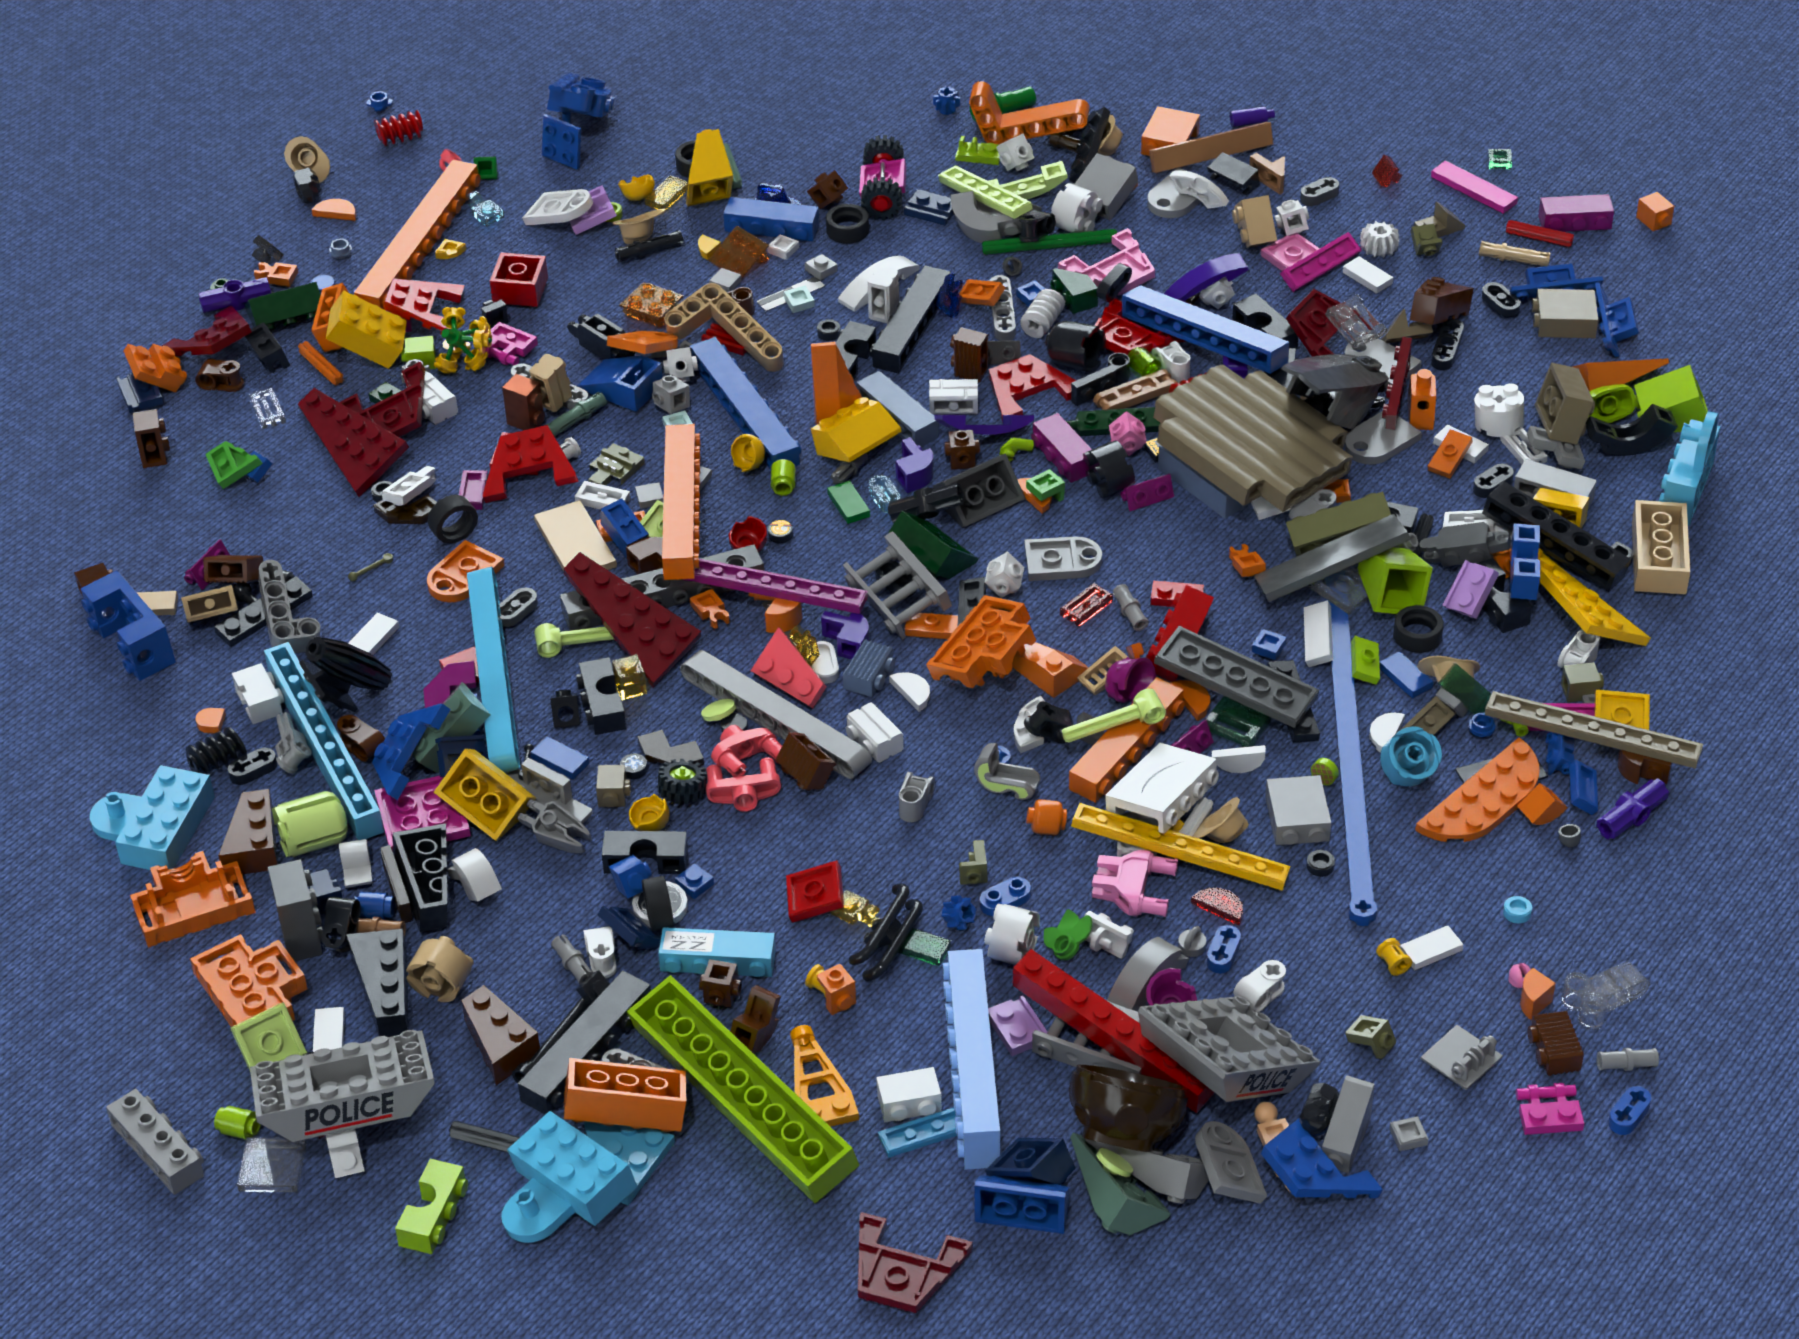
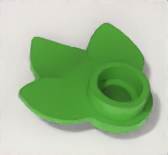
(1068, 935)

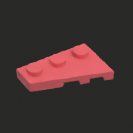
(788, 670)

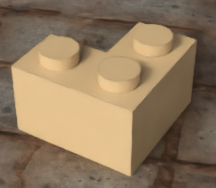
(1256, 220)

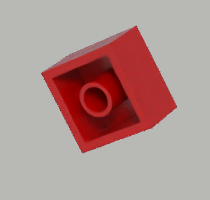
(519, 279)

